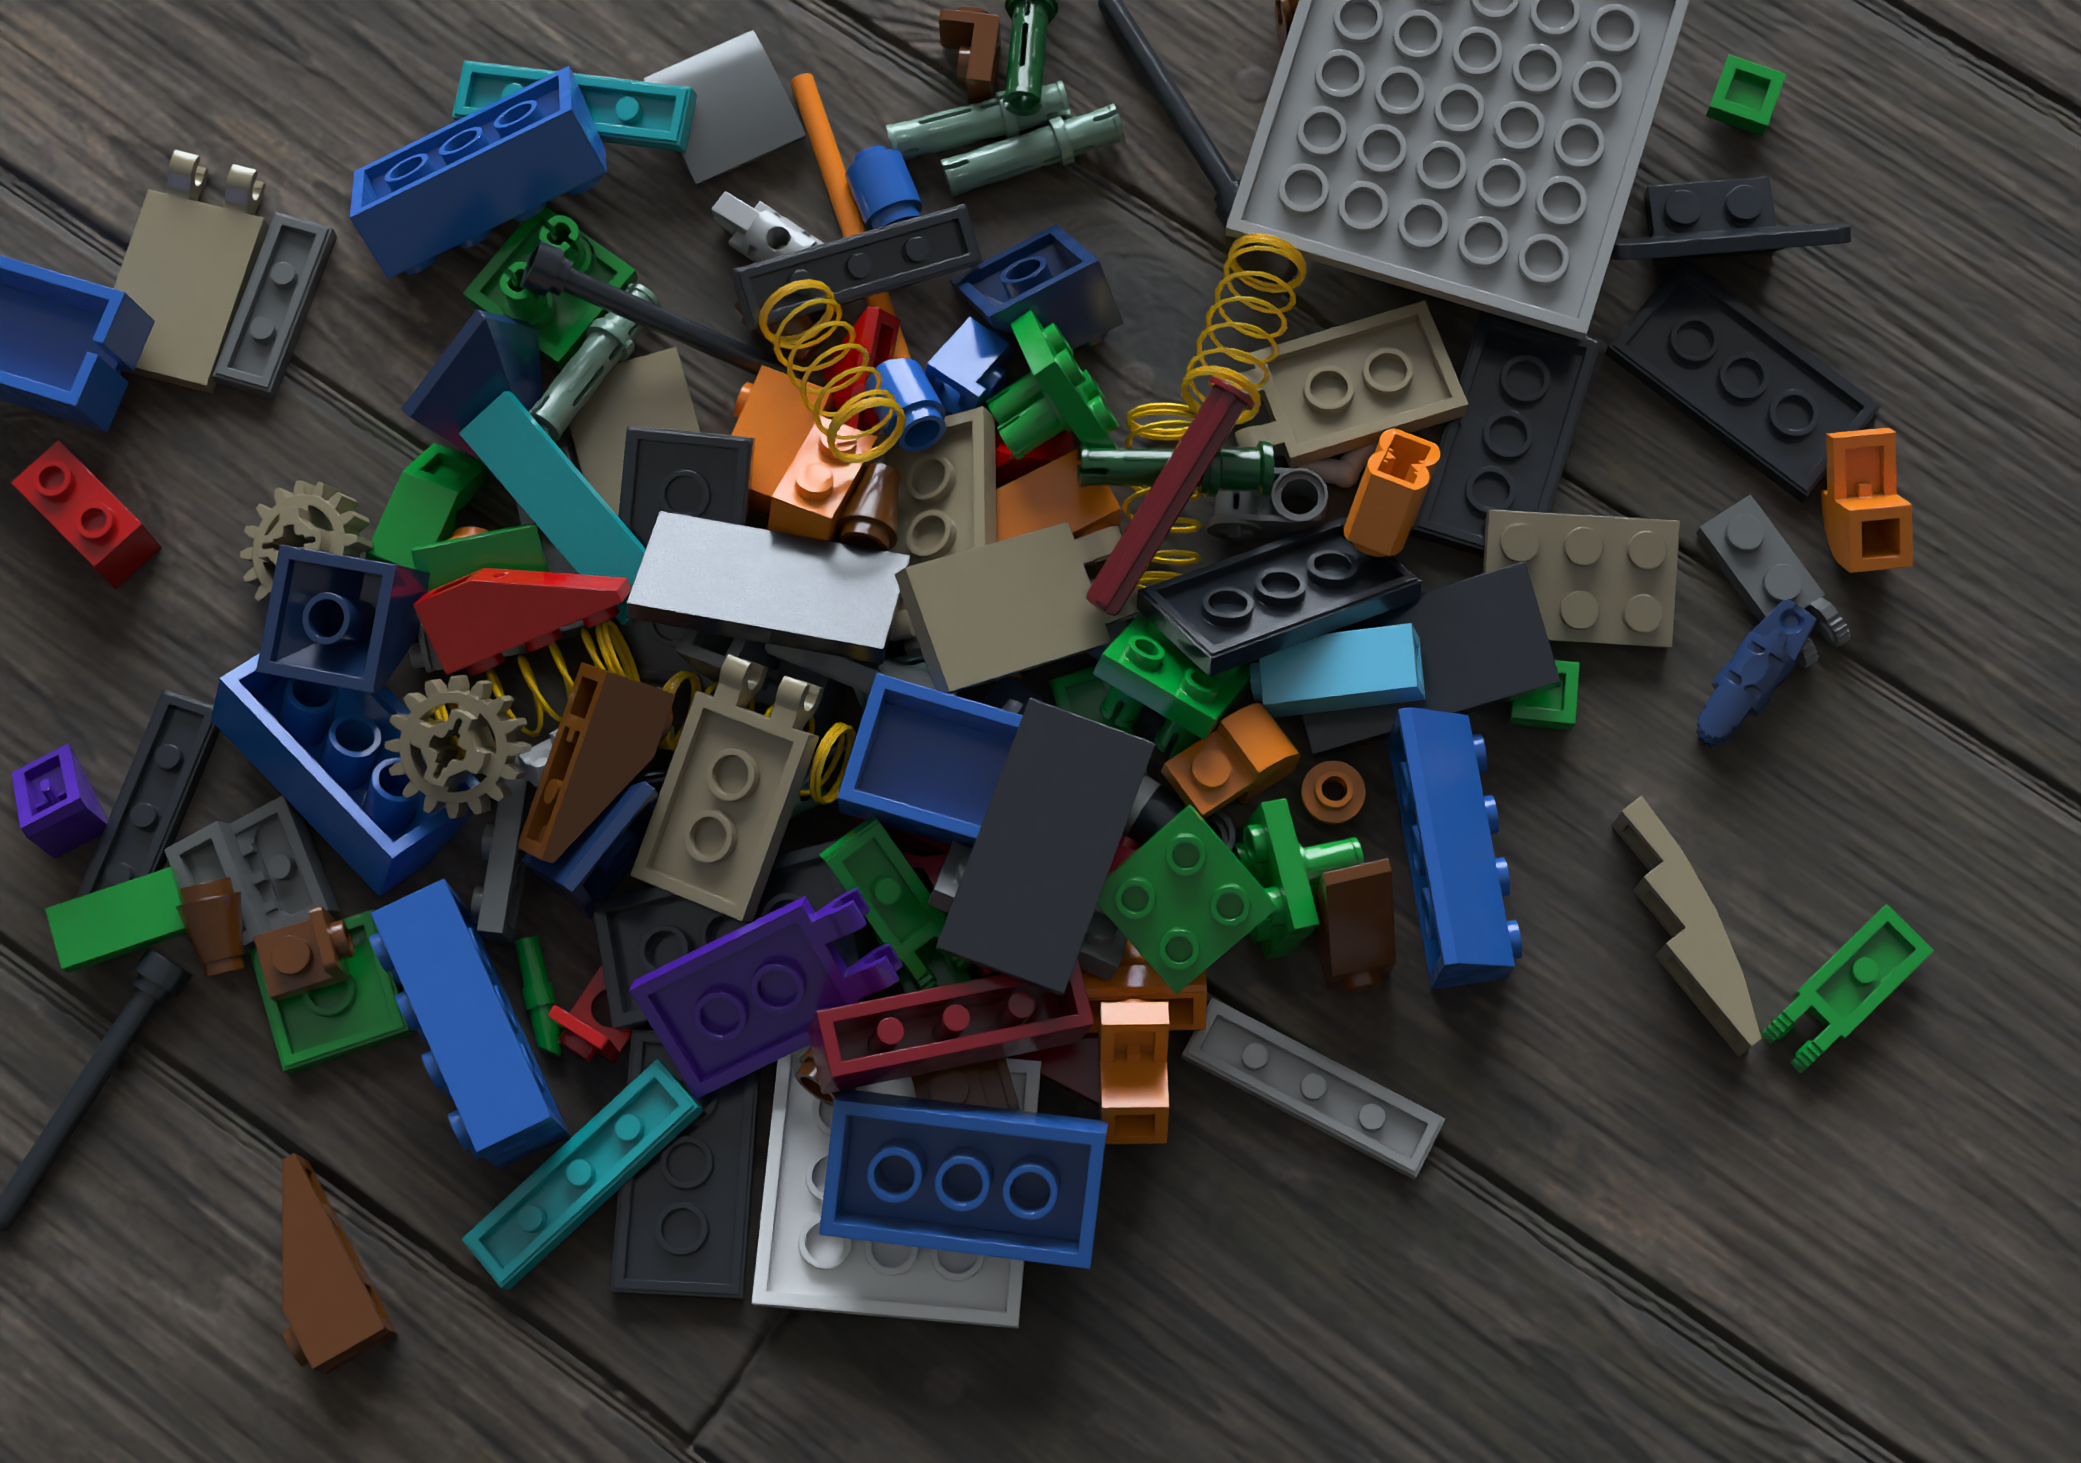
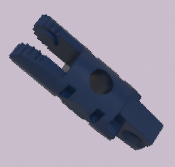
(1754, 672)

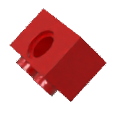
(86, 514)

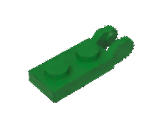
(894, 894)
(1852, 983)

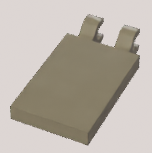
(192, 269)
(1353, 385)
(634, 393)
(944, 498)
(1009, 605)
(730, 792)

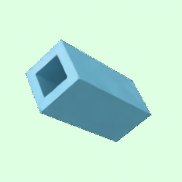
(1341, 672)

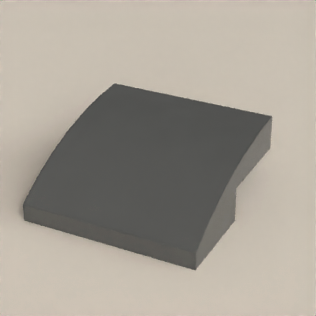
(737, 110)
(268, 862)

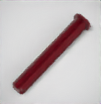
(1168, 496)

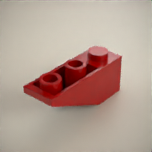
(502, 608)

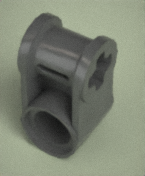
(1267, 516)

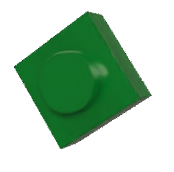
(1745, 95)
(1552, 707)

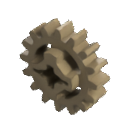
(301, 523)
(433, 738)

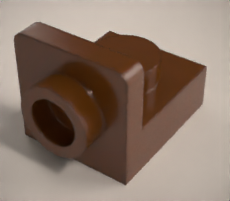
(979, 43)
(305, 955)

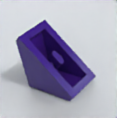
(57, 803)

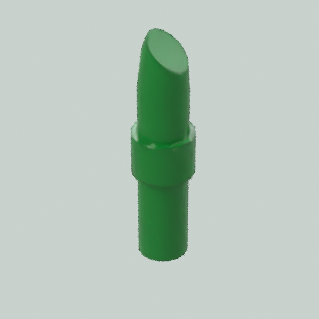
(538, 994)

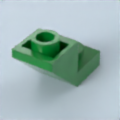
(426, 503)

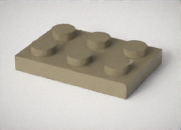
(1592, 573)

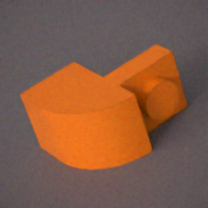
(1861, 509)
(1233, 761)
(1134, 1071)

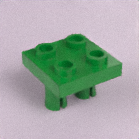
(558, 319)
(1051, 396)
(1155, 673)
(1287, 873)
(1184, 899)

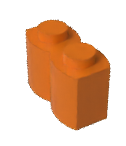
(1391, 493)

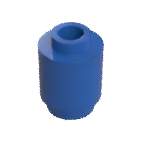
(882, 187)
(917, 399)

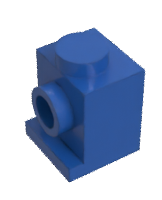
(969, 367)

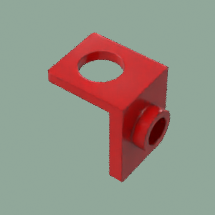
(582, 1032)

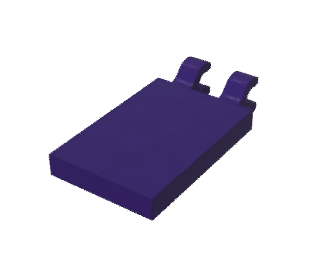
(759, 990)

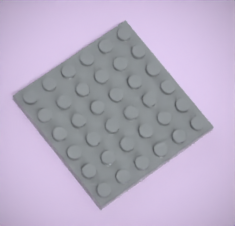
(1461, 145)

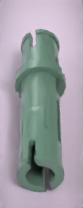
(973, 123)
(1032, 150)
(607, 343)

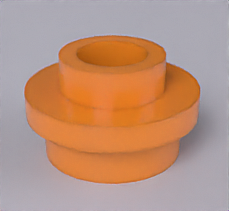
(1330, 811)

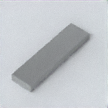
(1314, 1089)

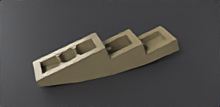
(1699, 950)

